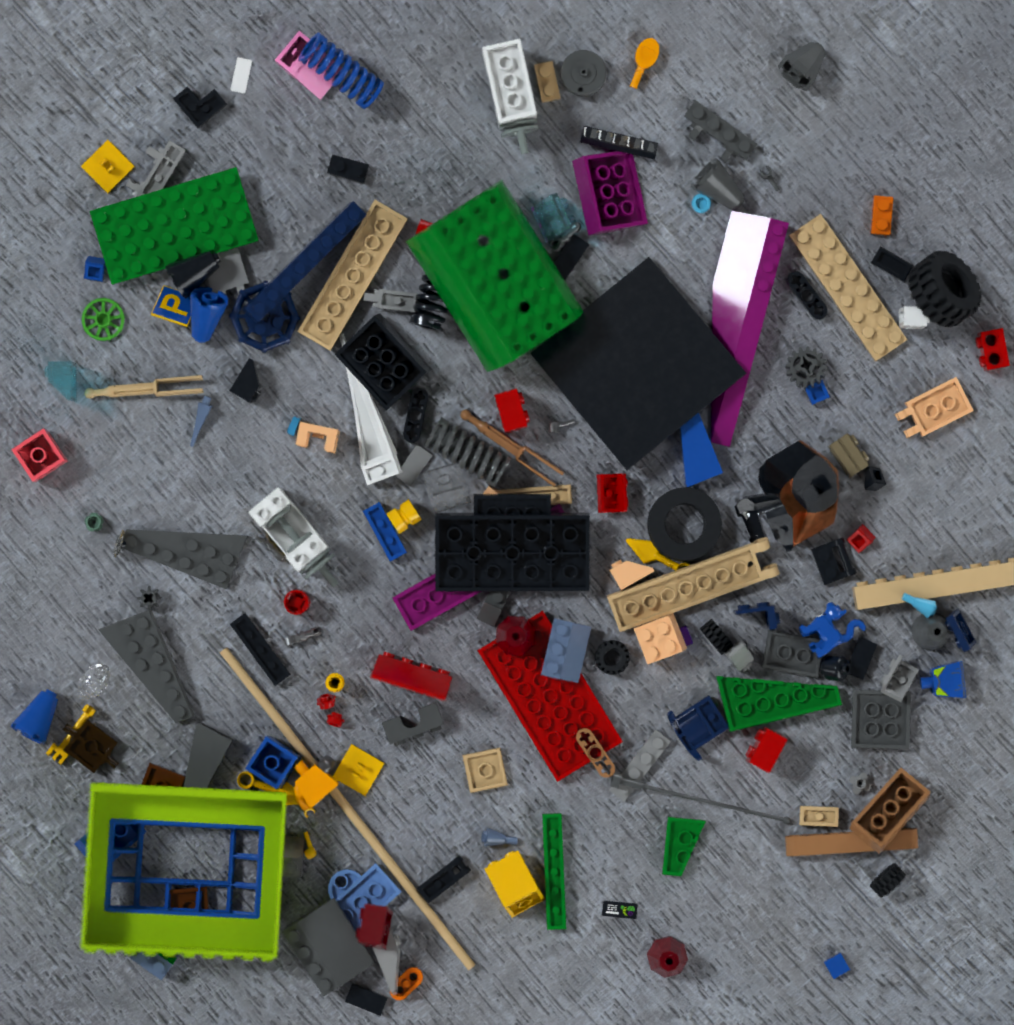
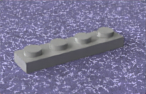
(641, 763)

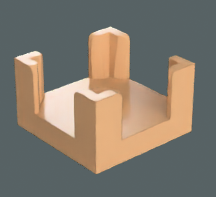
(318, 432)

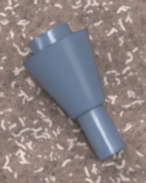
(491, 837)

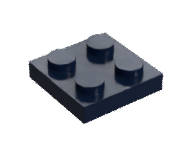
(957, 624)

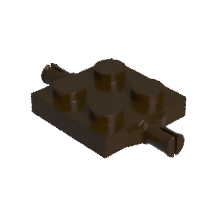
(90, 746)

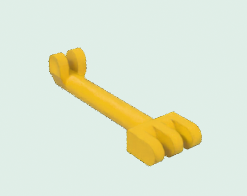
(88, 712)

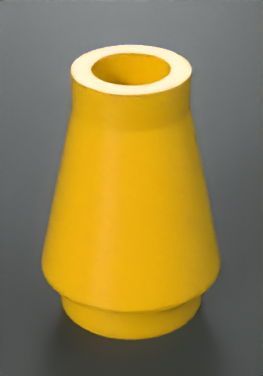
(328, 682)

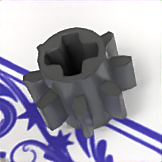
(144, 598)

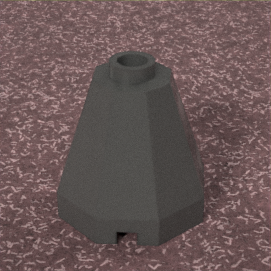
(803, 65)

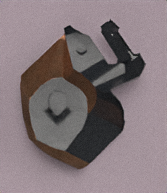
(797, 496)

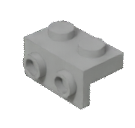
(899, 679)

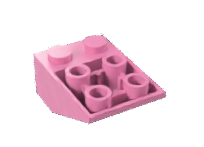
(305, 76)

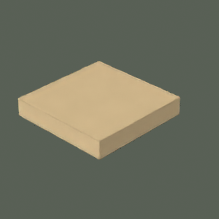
(485, 770)

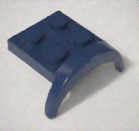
(698, 725)

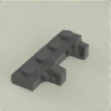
(707, 122)

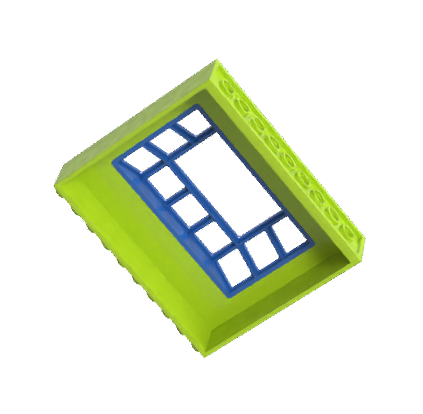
(183, 929)

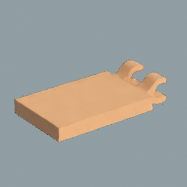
(936, 408)

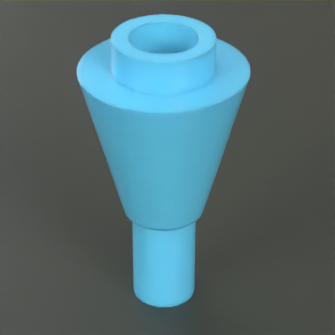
(924, 606)

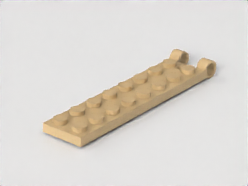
(690, 585)

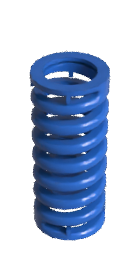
(373, 82)

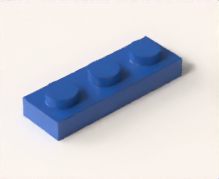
(384, 531)

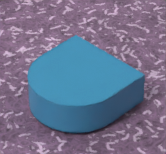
(295, 422)

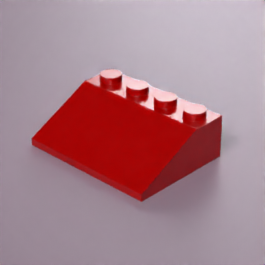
(411, 676)

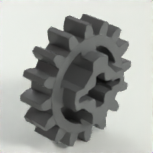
(813, 365)

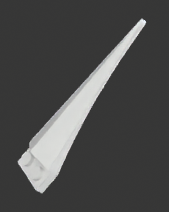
(375, 445)

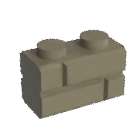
(848, 455)

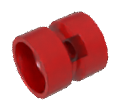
(297, 602)

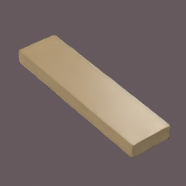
(559, 494)

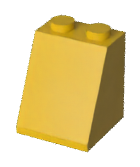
(514, 883)

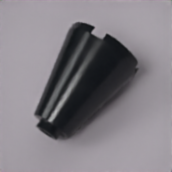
(193, 271)

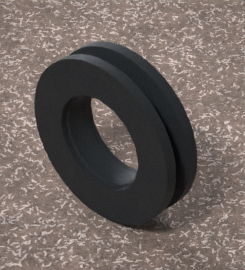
(711, 521)

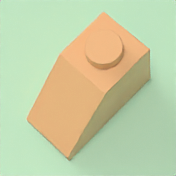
(628, 572)

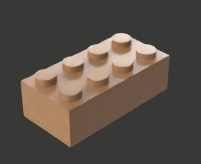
(890, 810)

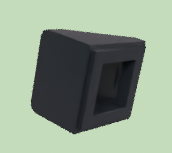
(873, 479)

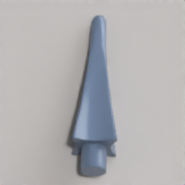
(202, 412)

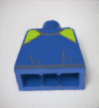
(946, 680)

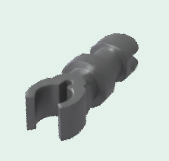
(271, 546)
(303, 636)

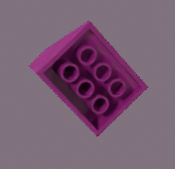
(609, 192)

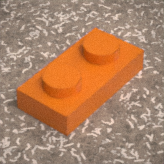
(881, 215)

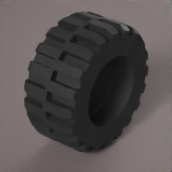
(944, 288)

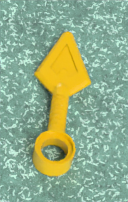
(647, 552)
(264, 786)

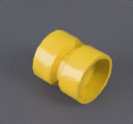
(404, 516)

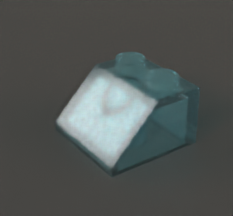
(63, 377)

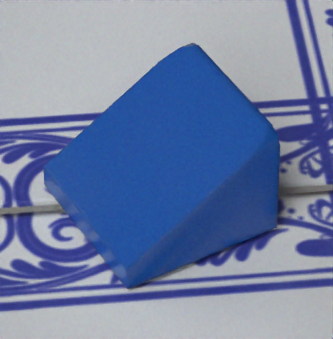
(94, 268)

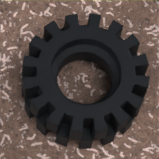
(716, 636)
(600, 657)
(887, 880)

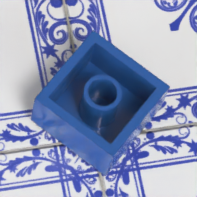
(273, 762)

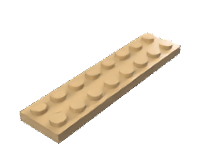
(352, 275)
(848, 287)

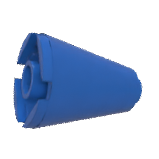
(206, 312)
(37, 717)

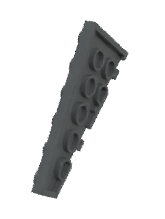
(197, 554)
(145, 652)

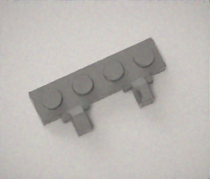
(165, 164)

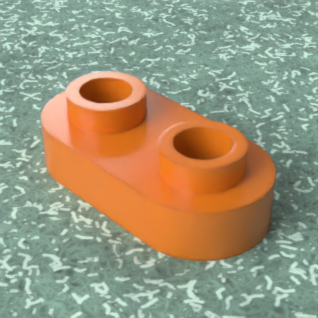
(407, 983)

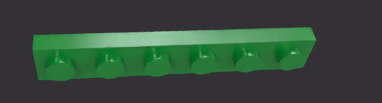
(554, 871)

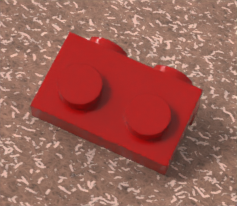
(612, 493)

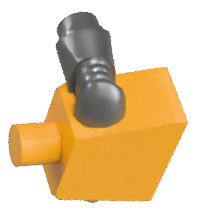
(313, 783)

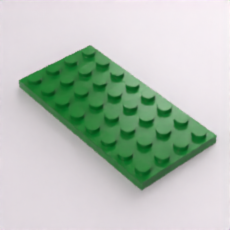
(174, 224)

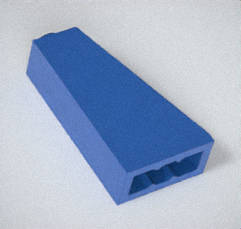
(697, 453)

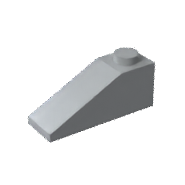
(739, 656)
(389, 961)

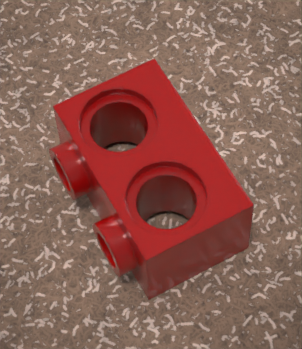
(999, 349)

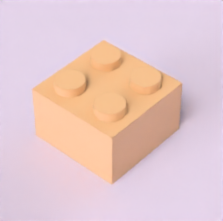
(660, 638)

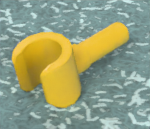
(310, 852)

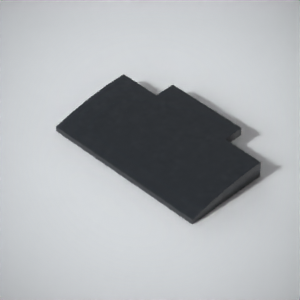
(512, 546)

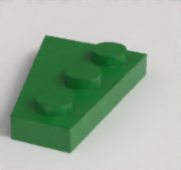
(679, 843)

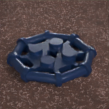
(263, 328)

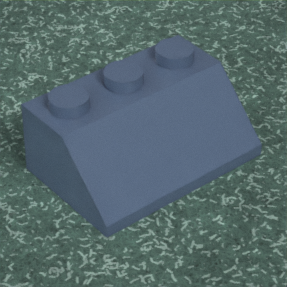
(566, 650)

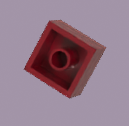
(374, 926)

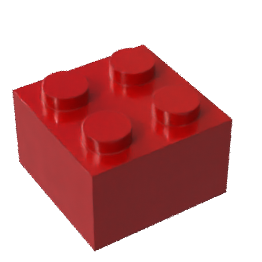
(511, 410)
(766, 749)

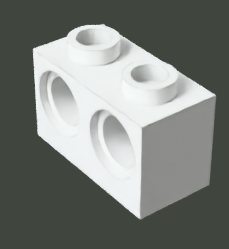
(912, 318)

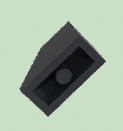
(247, 383)

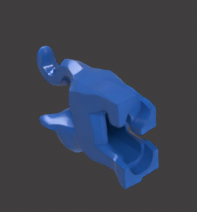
(827, 632)

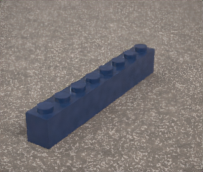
(304, 262)

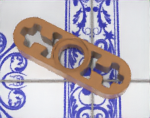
(583, 743)

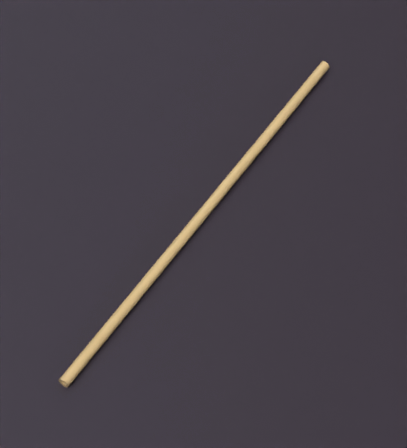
(349, 811)

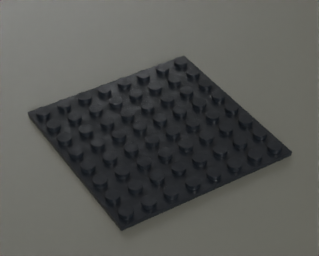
(638, 363)

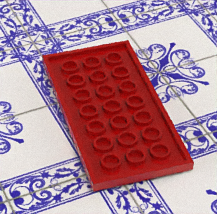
(548, 706)

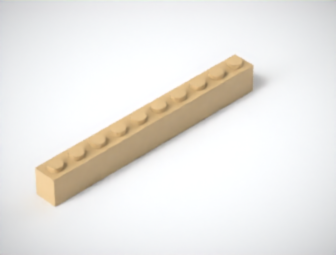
(935, 584)

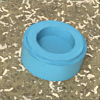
(701, 203)

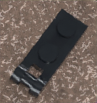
(443, 879)

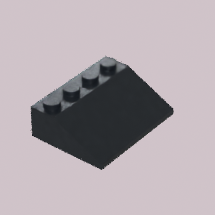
(382, 361)

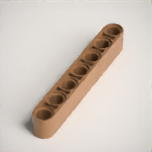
(844, 843)

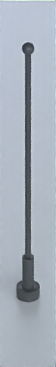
(617, 780)

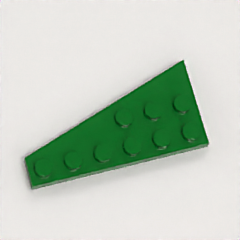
(760, 702)

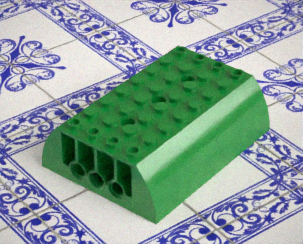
(470, 280)

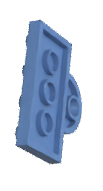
(371, 888)

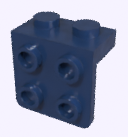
(772, 617)

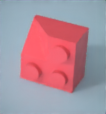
(39, 455)

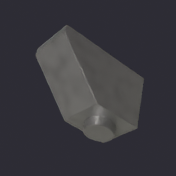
(293, 856)

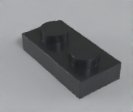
(348, 169)

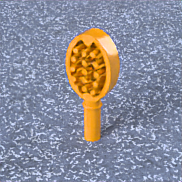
(645, 58)

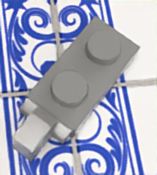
(392, 300)

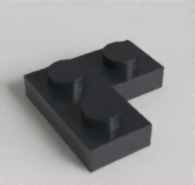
(199, 111)

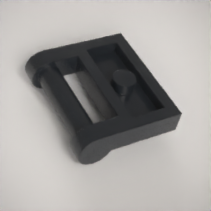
(827, 563)

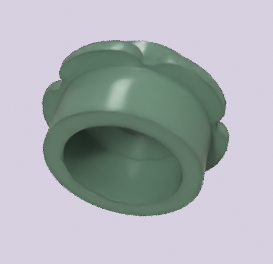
(99, 521)

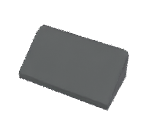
(414, 465)

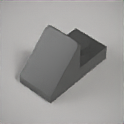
(492, 607)

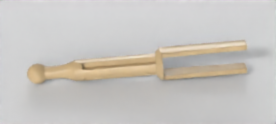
(145, 388)

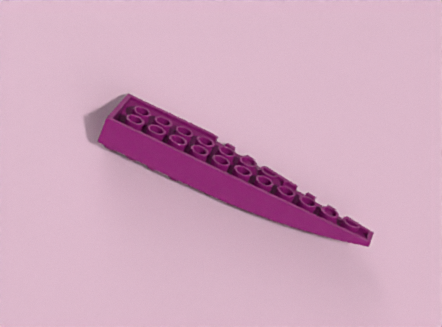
(740, 304)

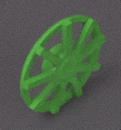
(103, 319)

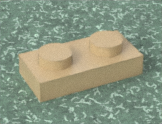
(547, 81)
(819, 816)

